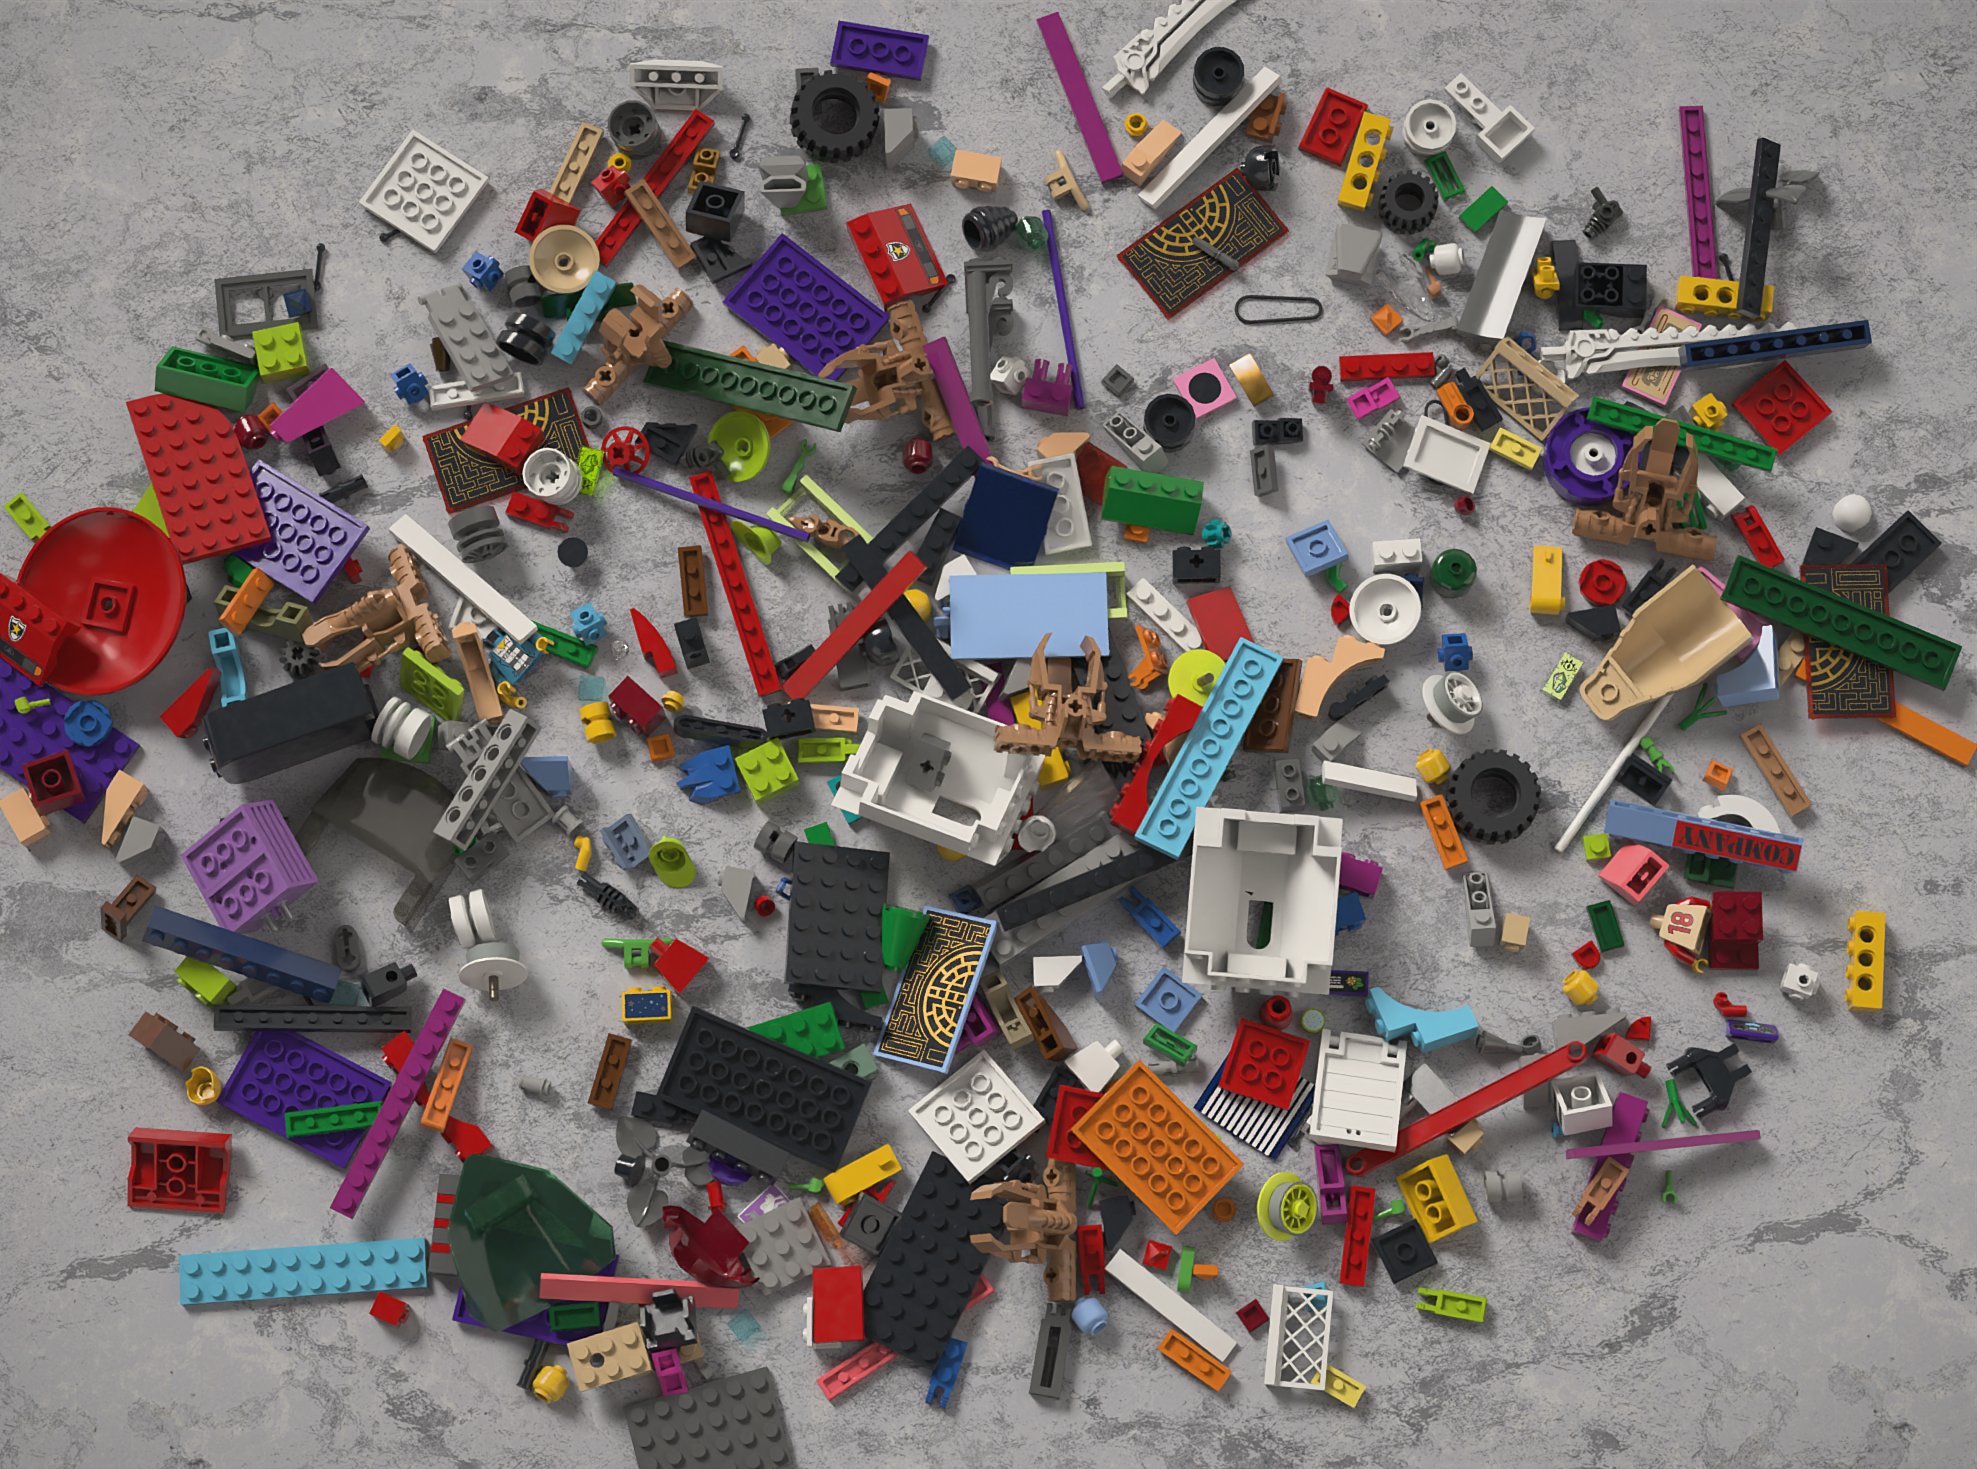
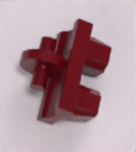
(1321, 378)

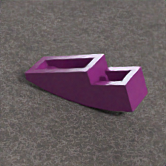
(1330, 1184)

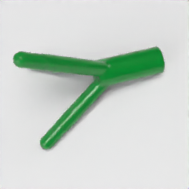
(1698, 712)
(1679, 1107)
(1097, 1177)

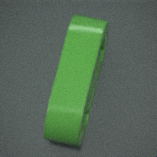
(1186, 1268)

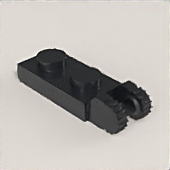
(1647, 588)

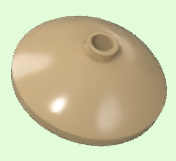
(566, 244)

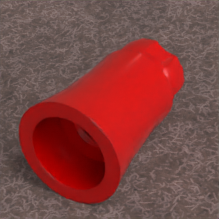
(1272, 1019)

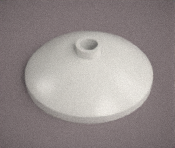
(1376, 596)

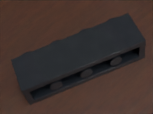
(737, 1148)

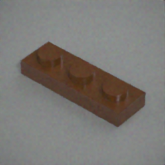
(693, 581)
(610, 1071)

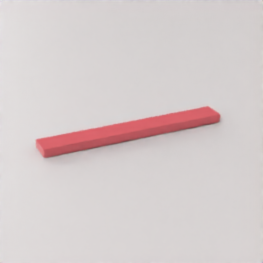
(633, 1290)
(876, 1356)

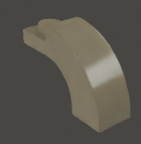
(1005, 1010)

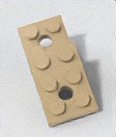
(624, 1356)

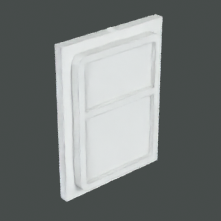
(1446, 454)

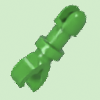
(1656, 756)

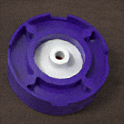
(1586, 458)

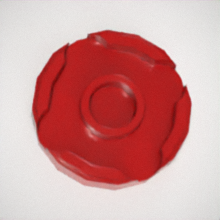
(1602, 582)

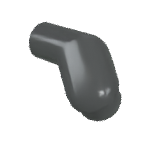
(1443, 371)

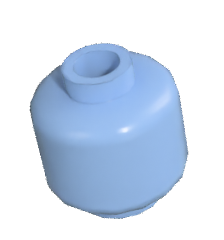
(1089, 1315)

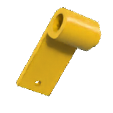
(1546, 581)
(861, 1175)

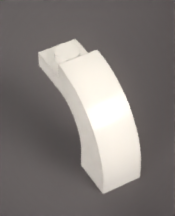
(1741, 809)

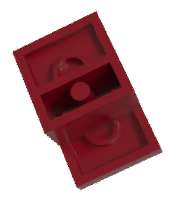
(1735, 930)

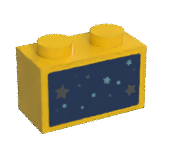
(647, 1006)

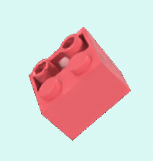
(1633, 871)

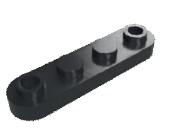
(719, 732)

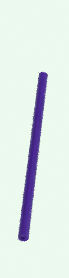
(1063, 309)
(711, 504)

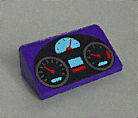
(1751, 1031)

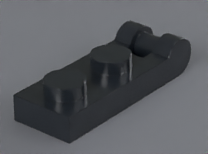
(1357, 698)

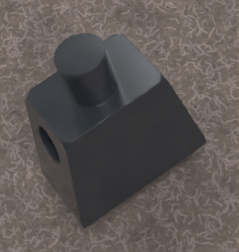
(691, 642)
(378, 988)

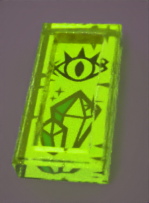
(589, 463)

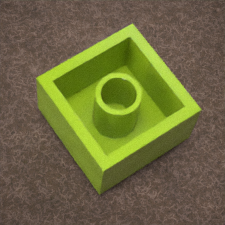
(281, 353)
(767, 771)
(208, 981)

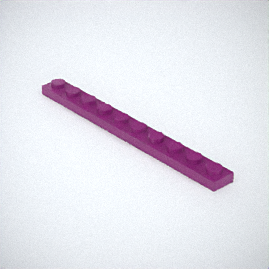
(397, 1104)

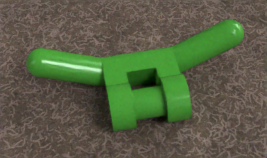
(633, 944)

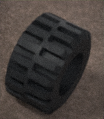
(1403, 219)

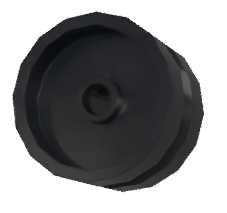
(1218, 76)
(525, 338)
(1171, 409)

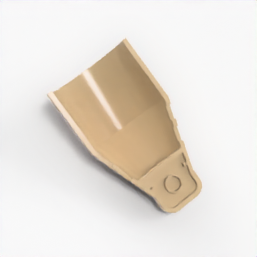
(1666, 647)

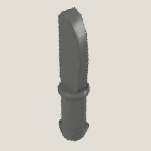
(1219, 255)

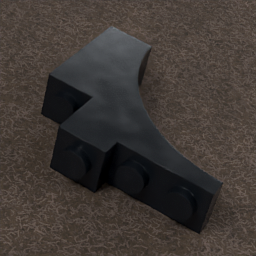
(846, 1013)

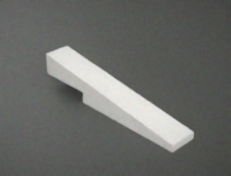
(1170, 1305)

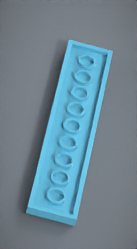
(1208, 748)
(303, 1271)

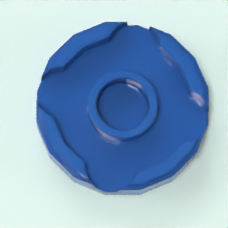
(88, 723)

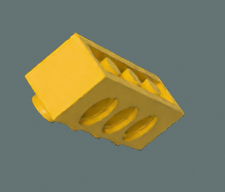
(1370, 125)
(1712, 289)
(1874, 925)

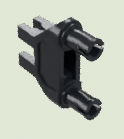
(1713, 1074)

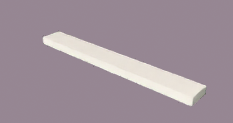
(1210, 138)
(463, 579)

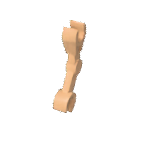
(1028, 472)

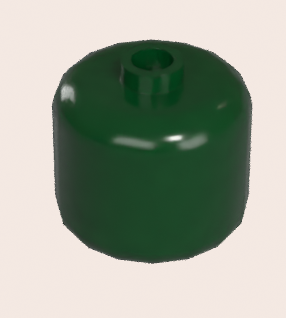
(1453, 573)

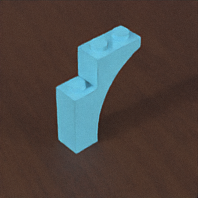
(1427, 1028)

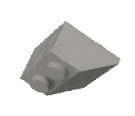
(900, 132)

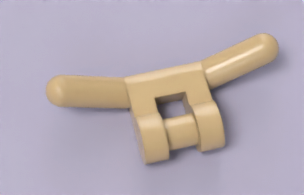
(1070, 186)

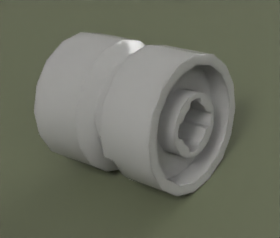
(1502, 1186)

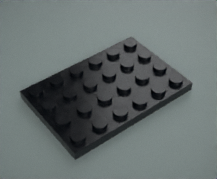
(836, 917)

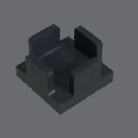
(669, 1321)

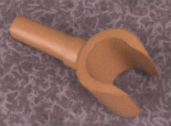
(1435, 287)

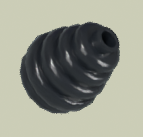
(988, 227)

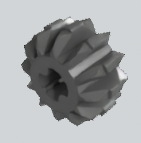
(292, 663)

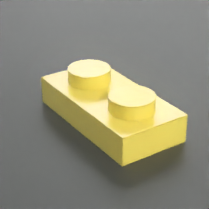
(1515, 449)
(1340, 1386)

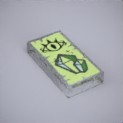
(1562, 676)

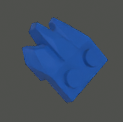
(710, 776)

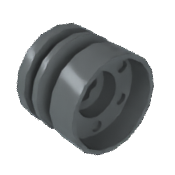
(632, 118)
(478, 534)

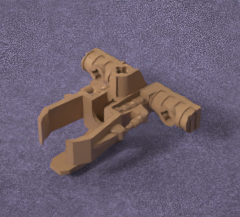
(636, 340)
(896, 376)
(1652, 499)
(385, 619)
(1066, 715)
(1039, 1226)

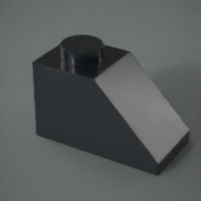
(321, 451)
(1596, 623)
(1116, 1218)

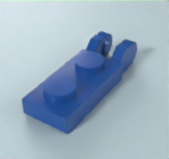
(1151, 919)
(947, 1371)

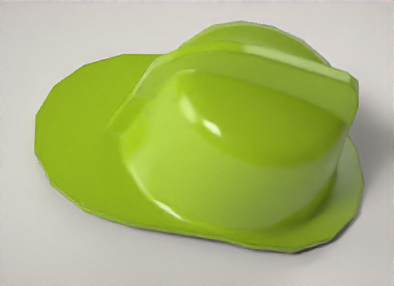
(757, 539)
(672, 862)

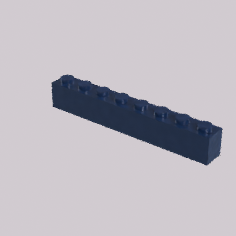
(1774, 345)
(241, 954)

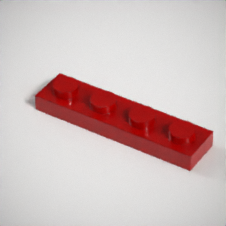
(1386, 365)
(1357, 1236)

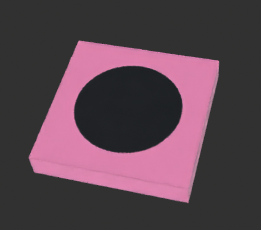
(1205, 388)

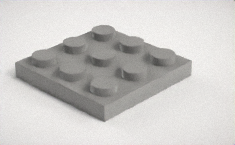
(783, 1246)

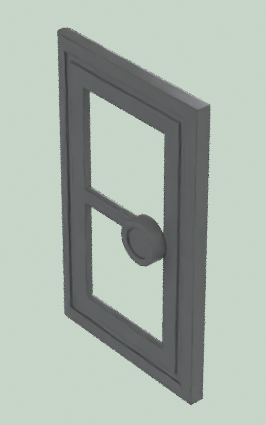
(264, 282)

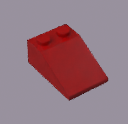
(503, 437)

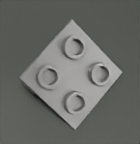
(1391, 439)

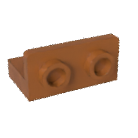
(1264, 118)

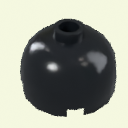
(1261, 167)
(879, 644)

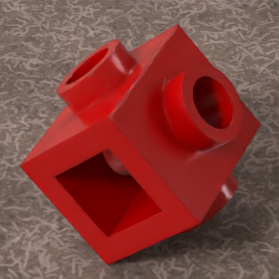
(612, 185)

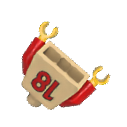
(1684, 929)

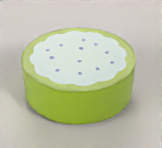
(1313, 1021)

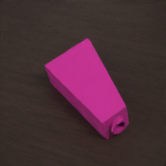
(320, 403)

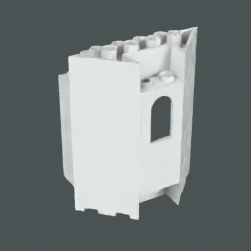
(975, 777)
(1281, 861)

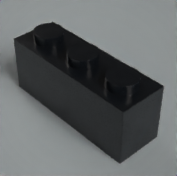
(938, 543)

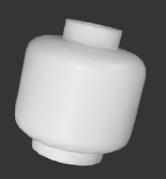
(1447, 259)

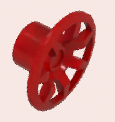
(623, 451)

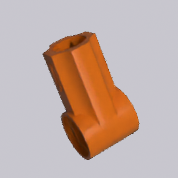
(1455, 404)

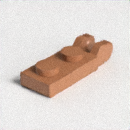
(1601, 1188)

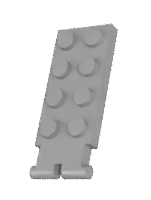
(466, 338)
(520, 804)

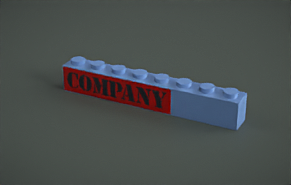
(1703, 836)

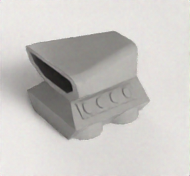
(783, 180)
(1353, 255)

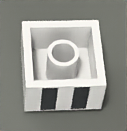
(1581, 1103)

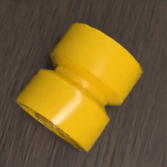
(597, 722)

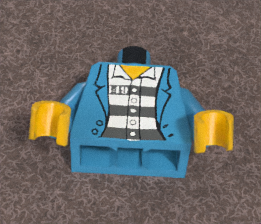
(513, 661)

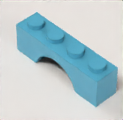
(583, 317)
(229, 661)

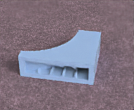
(1755, 679)

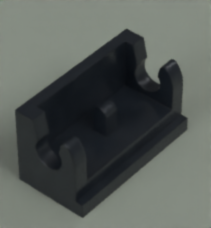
(1643, 779)

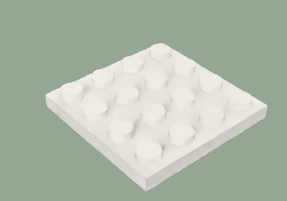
(424, 191)
(976, 1116)

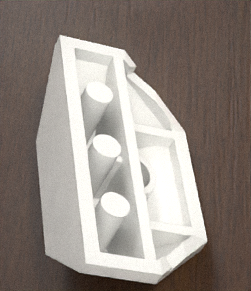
(676, 83)

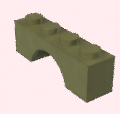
(286, 622)

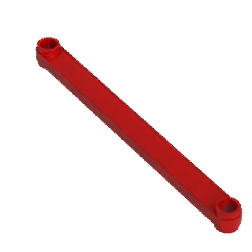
(1471, 1107)

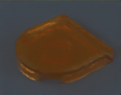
(825, 1225)

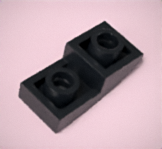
(1277, 431)

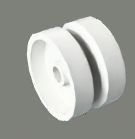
(1434, 116)
(468, 920)

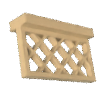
(1538, 375)

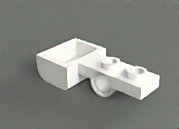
(1501, 130)

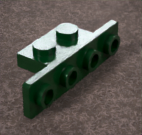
(564, 304)

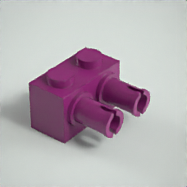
(1045, 395)
(978, 1026)

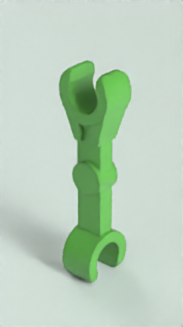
(790, 482)

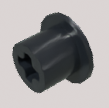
(572, 552)
(630, 1168)

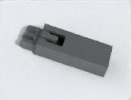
(852, 667)
(1051, 1361)

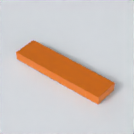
(446, 1085)

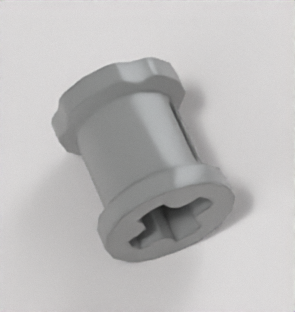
(567, 821)

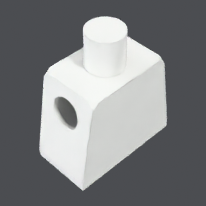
(1095, 1065)

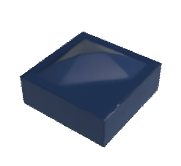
(297, 303)
(965, 900)

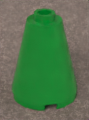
(900, 935)

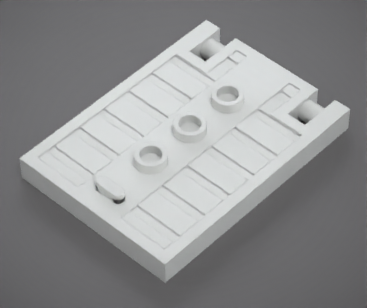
(1358, 1091)

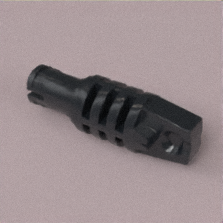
(609, 897)

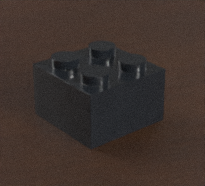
(715, 211)

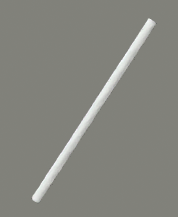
(1611, 774)

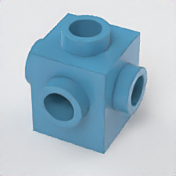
(592, 627)

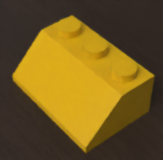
(1436, 1198)

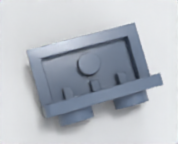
(626, 842)

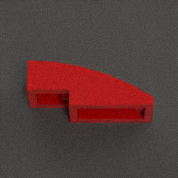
(653, 645)

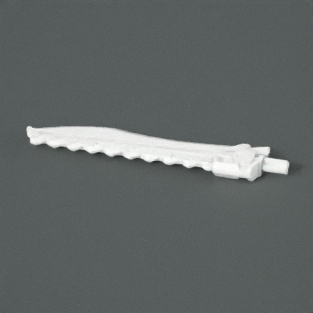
(1142, 50)
(1596, 345)

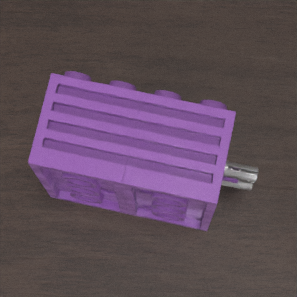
(250, 868)

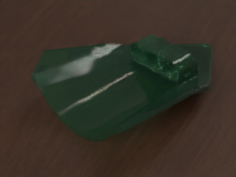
(511, 1228)

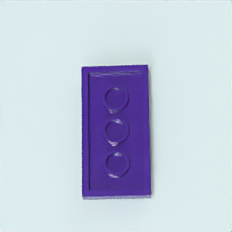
(879, 50)

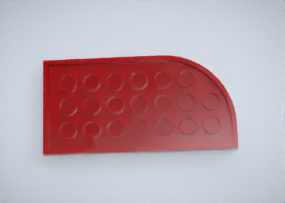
(198, 476)

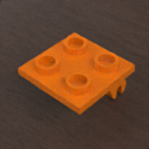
(1153, 663)

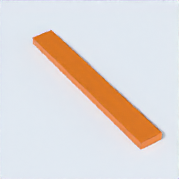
(1922, 730)

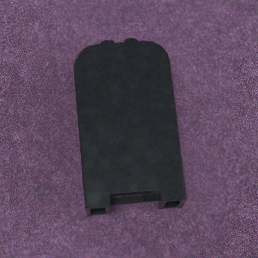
(290, 725)

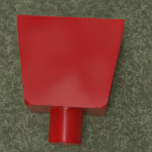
(677, 962)
(1614, 1050)

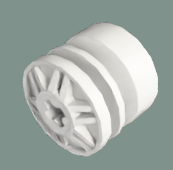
(544, 468)
(401, 728)

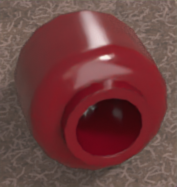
(251, 432)
(917, 455)

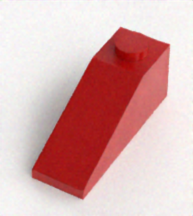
(187, 711)

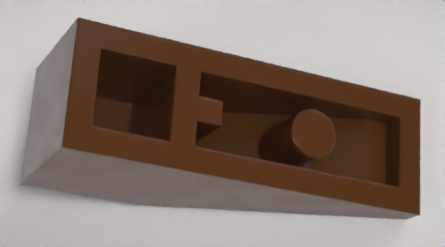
(1047, 1028)

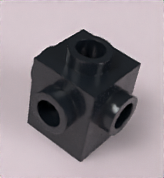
(1018, 1167)

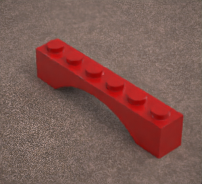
(1133, 807)
(465, 1136)

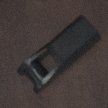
(798, 659)

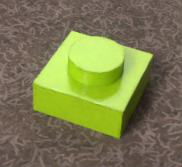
(1596, 847)

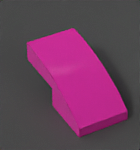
(1373, 398)
(670, 1372)

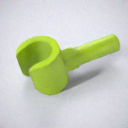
(24, 706)

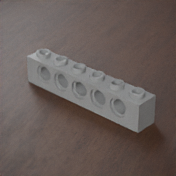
(487, 779)

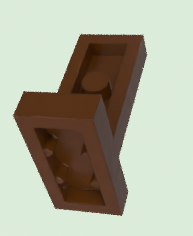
(125, 907)

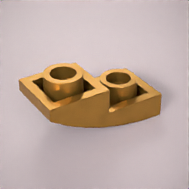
(704, 167)
(1251, 380)

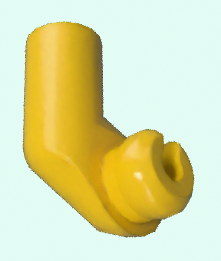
(513, 701)
(585, 852)

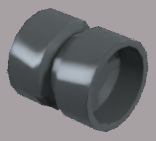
(523, 287)
(783, 841)

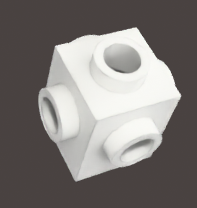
(1009, 375)
(1791, 981)

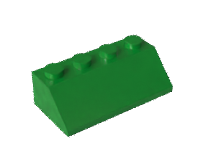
(207, 379)
(1152, 500)

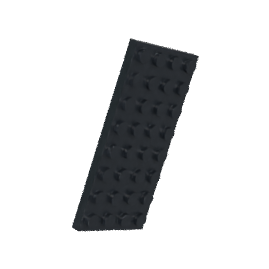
(764, 1088)
(930, 1264)

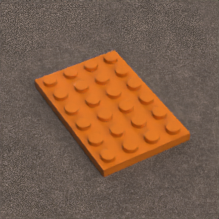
(1157, 1147)

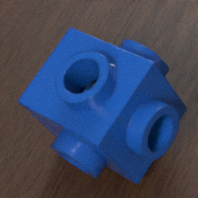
(483, 271)
(409, 384)
(1455, 652)

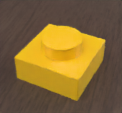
(392, 439)

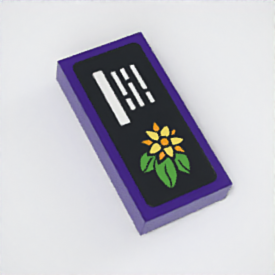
(1349, 983)

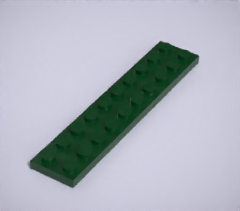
(754, 386)
(1841, 623)

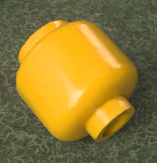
(1433, 766)
(1580, 987)
(551, 1383)

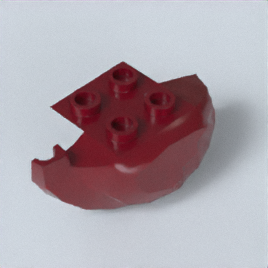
(707, 1249)

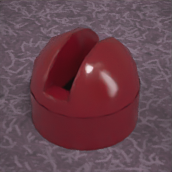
(1464, 505)

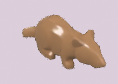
(828, 533)

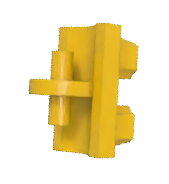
(1544, 278)

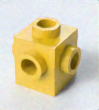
(1708, 413)

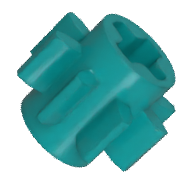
(1216, 533)

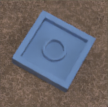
(1317, 548)
(1168, 1000)

